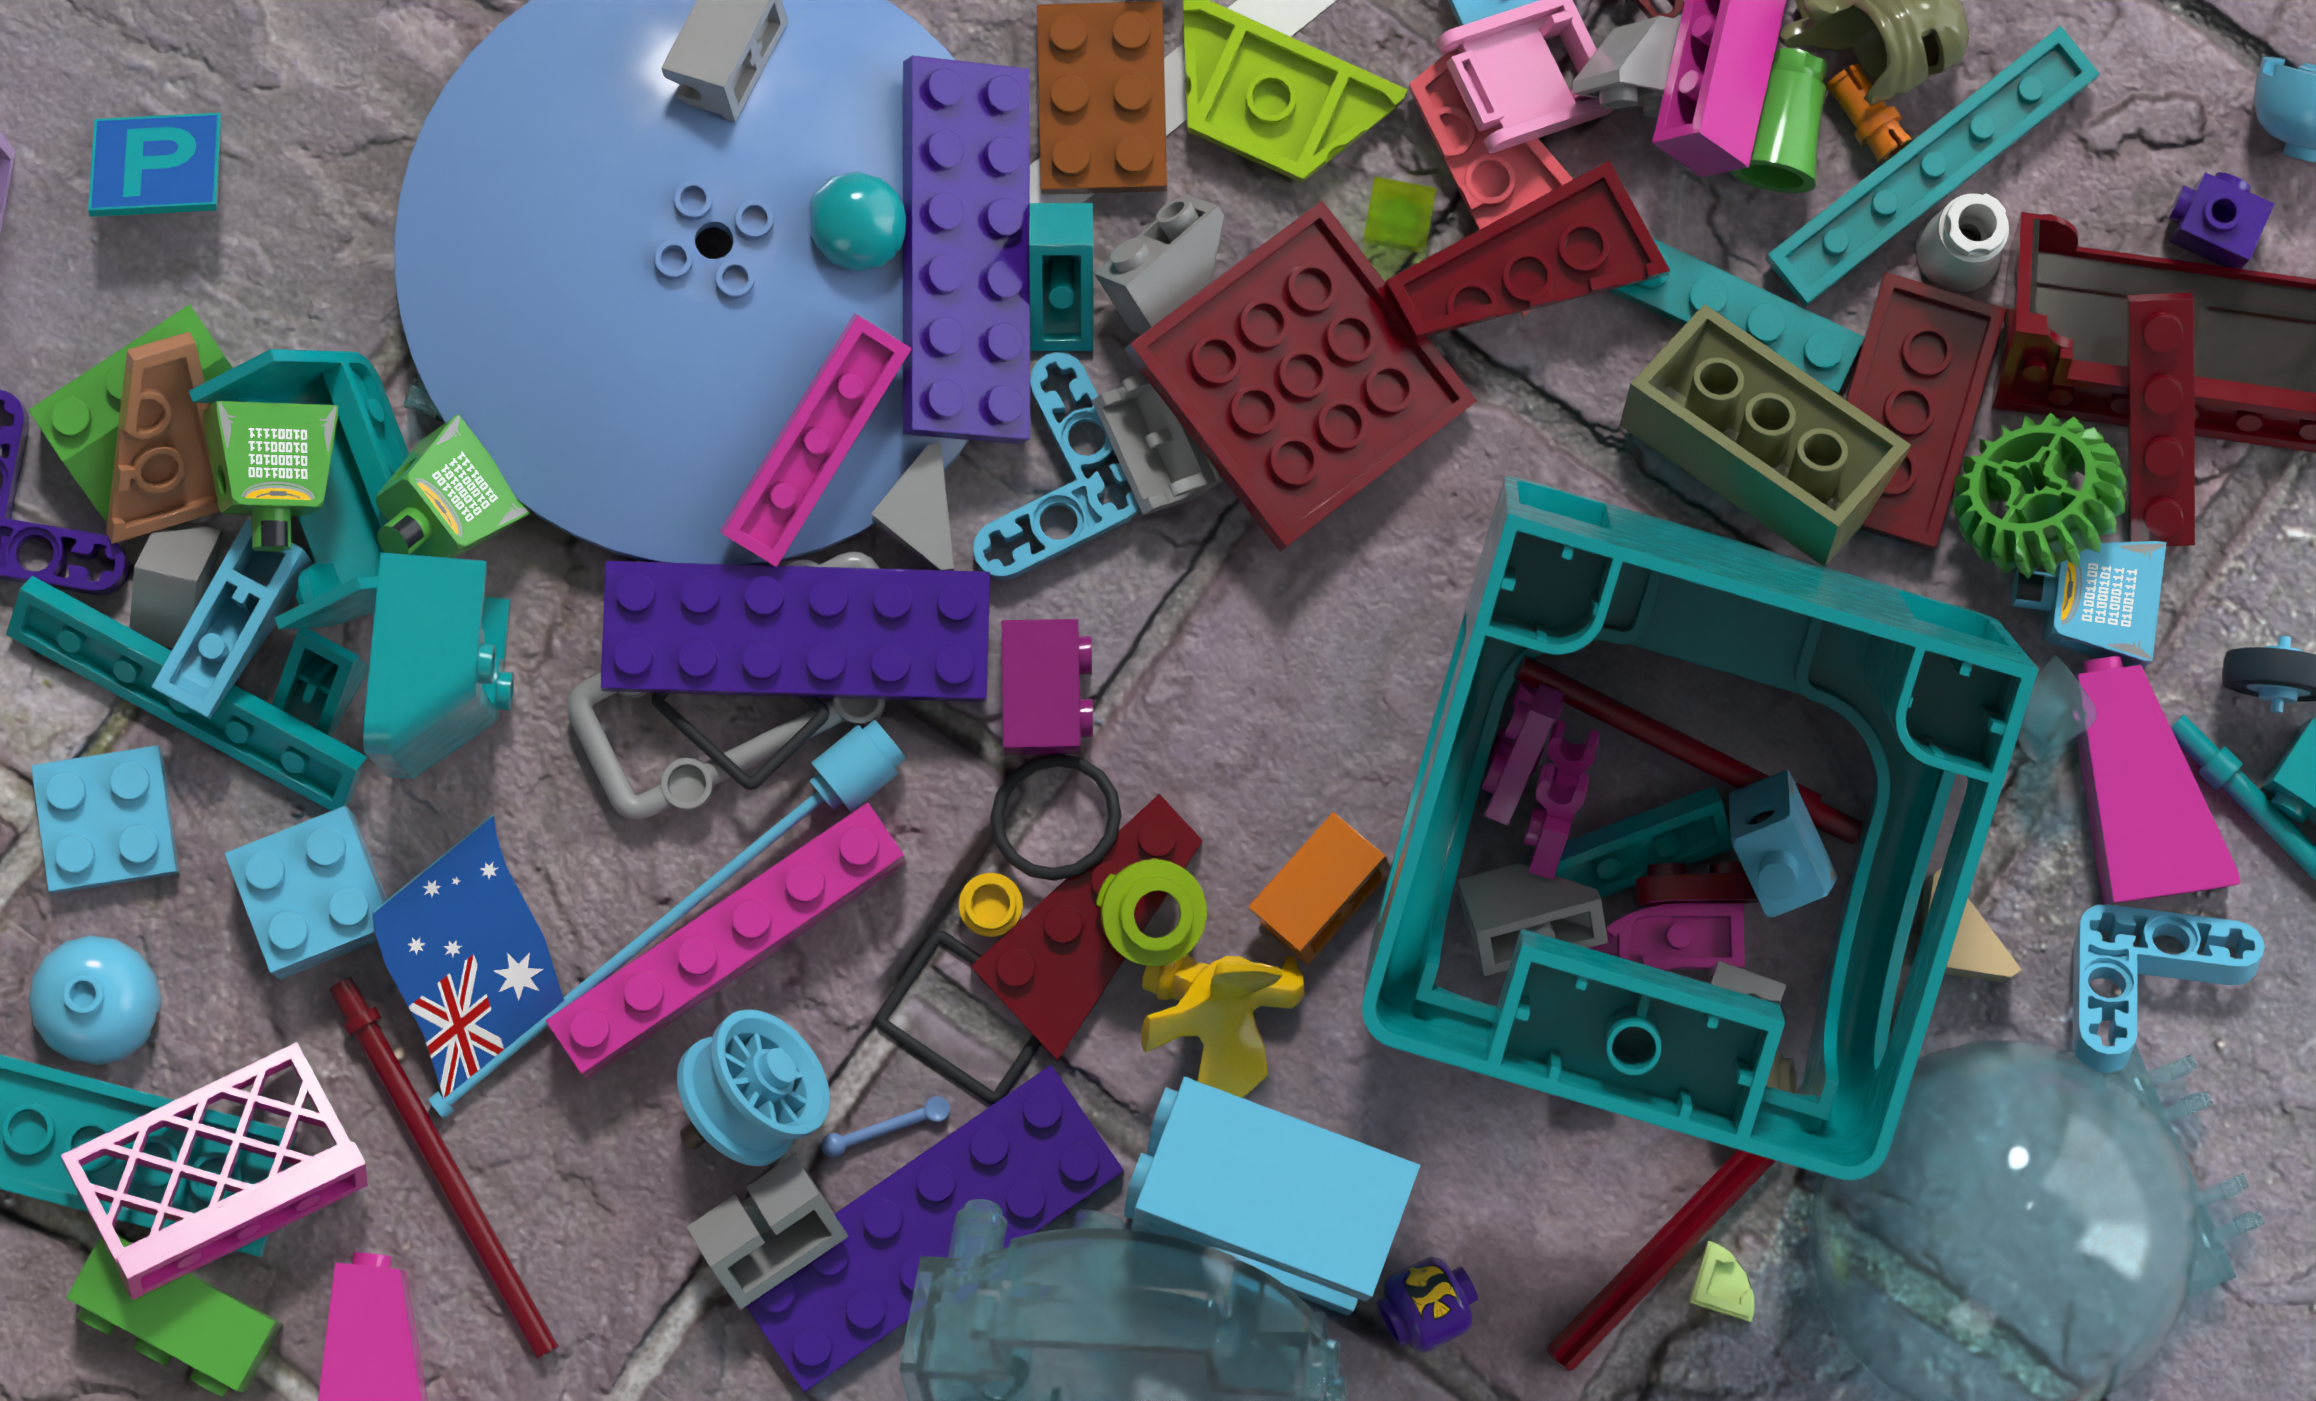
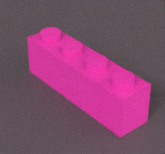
(1718, 83)

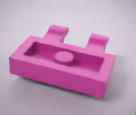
(1517, 761)
(1562, 794)

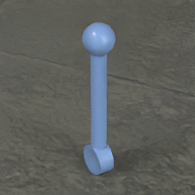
(935, 1110)

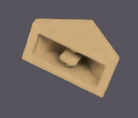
(1976, 949)

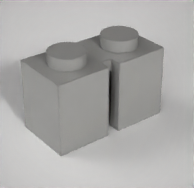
(768, 1234)

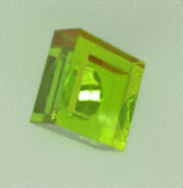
(1399, 215)

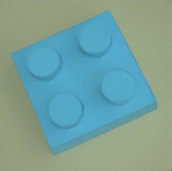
(105, 819)

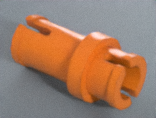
(1875, 124)

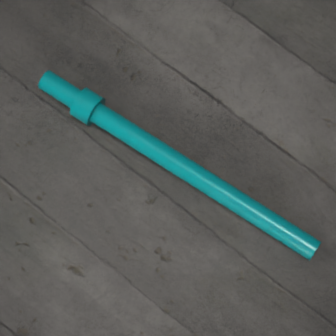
(2222, 770)

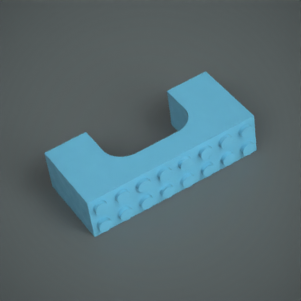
(1271, 1193)

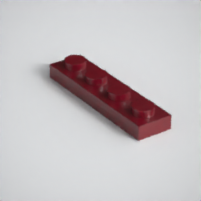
(2161, 418)

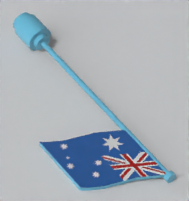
(479, 962)

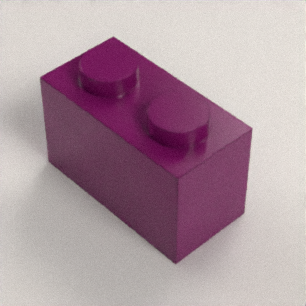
(1043, 687)

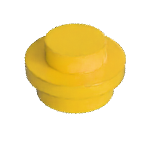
(990, 905)

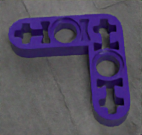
(16, 532)

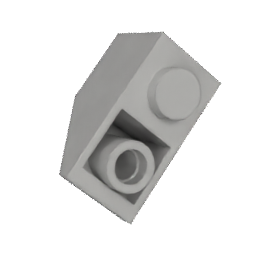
(1631, 66)
(1164, 262)

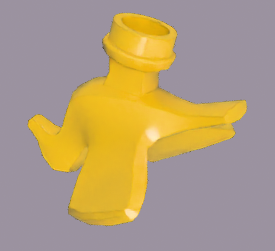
(1219, 1009)

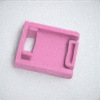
(1512, 75)

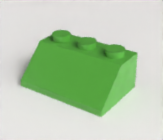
(85, 413)

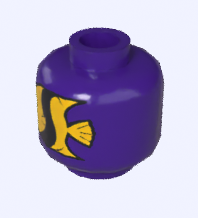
(1427, 1304)

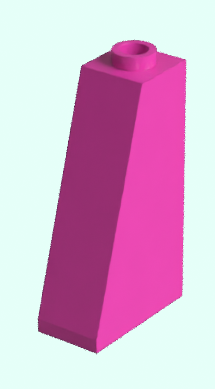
(2141, 797)
(371, 1335)

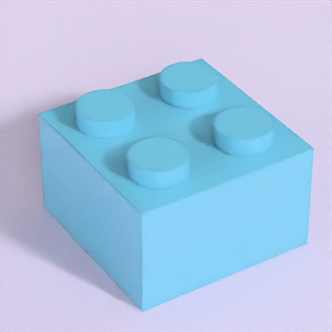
(309, 891)

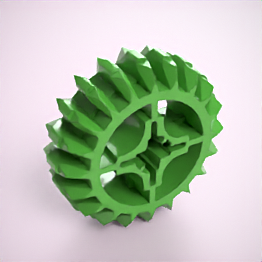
(2044, 514)

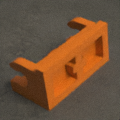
(1320, 888)

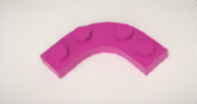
(1679, 936)

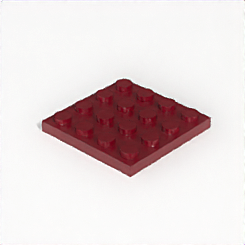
(1299, 376)

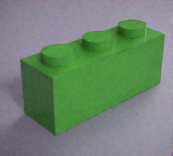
(180, 1320)

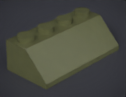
(1763, 434)

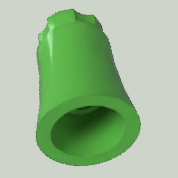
(1788, 125)

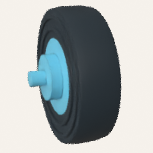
(2272, 673)

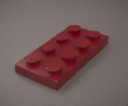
(1923, 382)

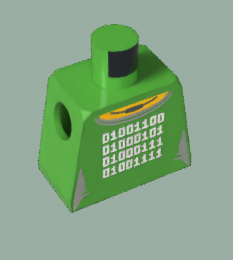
(270, 463)
(446, 497)

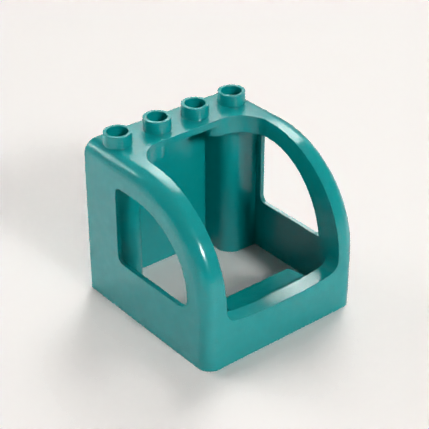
(1913, 674)

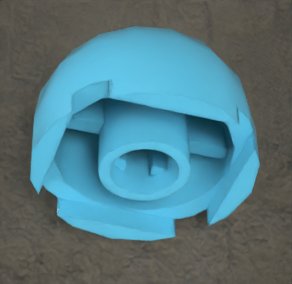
(2288, 105)
(94, 1000)

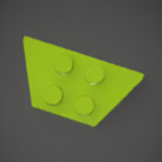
(1274, 93)

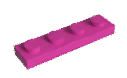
(815, 440)

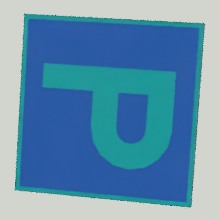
(155, 164)

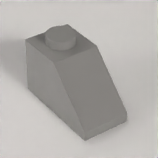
(1511, 899)

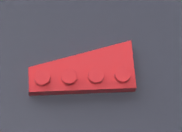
(1487, 181)

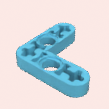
(1078, 496)
(2123, 961)

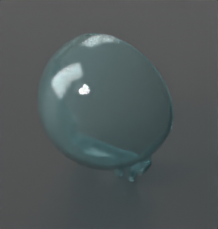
(2021, 1229)

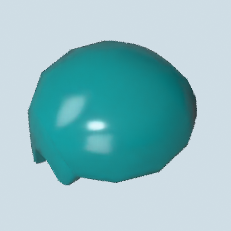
(857, 221)

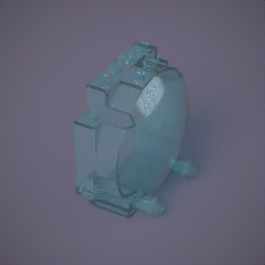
(1106, 1321)

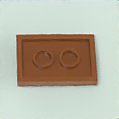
(1102, 97)

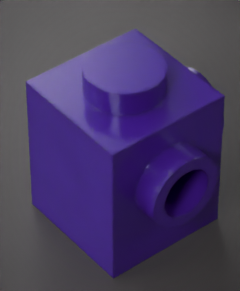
(2219, 219)

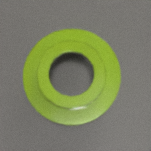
(1118, 902)

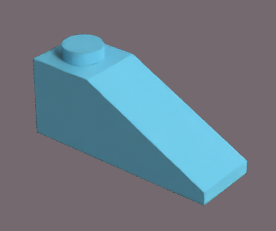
(230, 623)

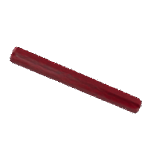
(1657, 1258)

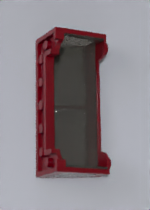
(2068, 337)

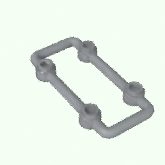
(688, 782)

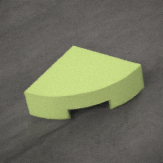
(1722, 1284)

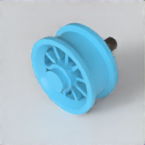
(751, 1089)

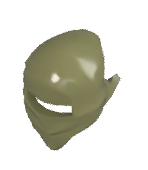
(1893, 39)

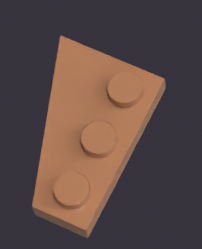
(161, 442)

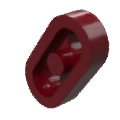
(1671, 885)

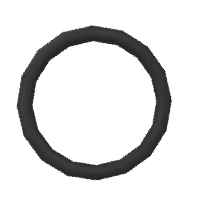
(1086, 862)

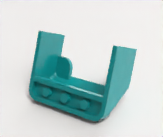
(363, 459)
(433, 662)

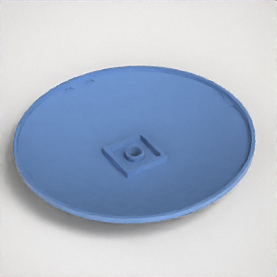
(565, 286)

